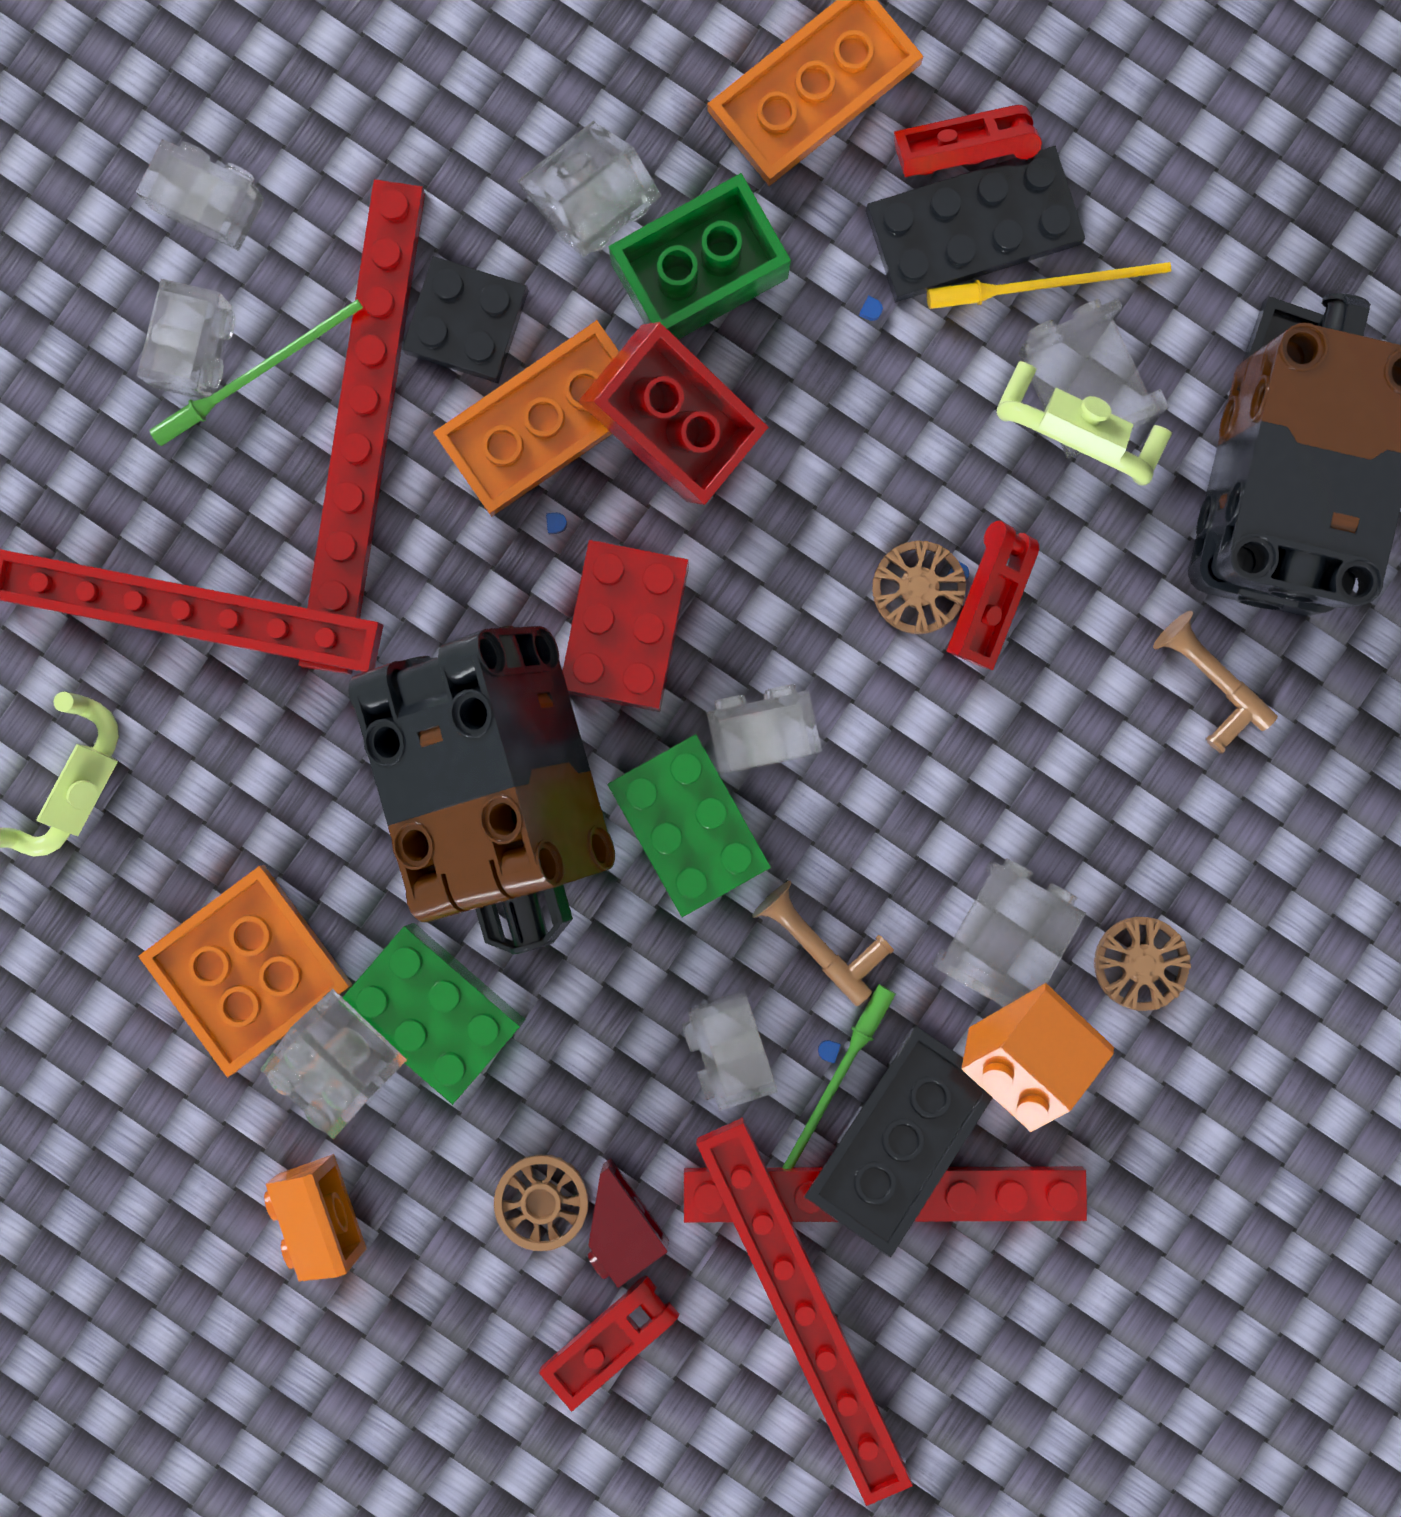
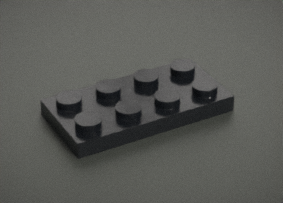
(975, 224)
(900, 1143)

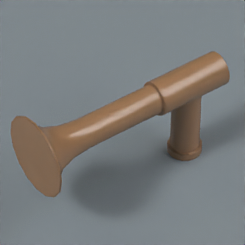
(1249, 706)
(845, 977)

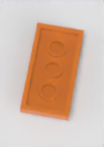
(814, 85)
(530, 422)

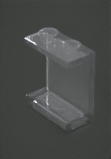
(1090, 360)
(1011, 935)

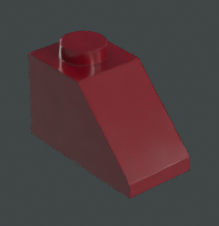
(622, 1230)

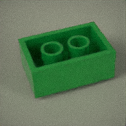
(701, 259)
(688, 825)
(433, 1011)

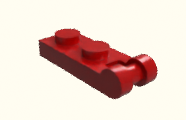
(967, 140)
(994, 595)
(607, 1344)

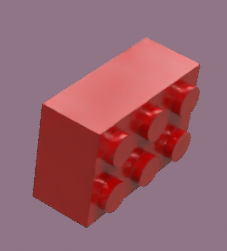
(673, 413)
(624, 625)

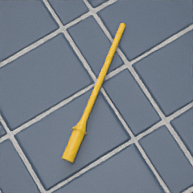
(979, 292)

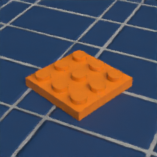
(244, 970)

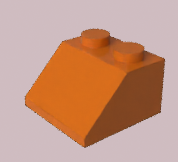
(1035, 1056)
(315, 1220)

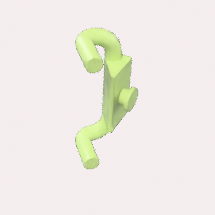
(1083, 426)
(77, 785)

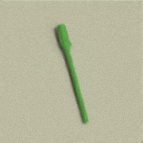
(199, 409)
(861, 1035)

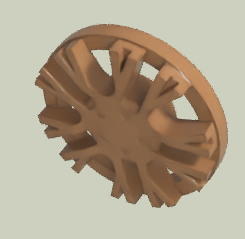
(919, 587)
(1142, 963)
(541, 1202)

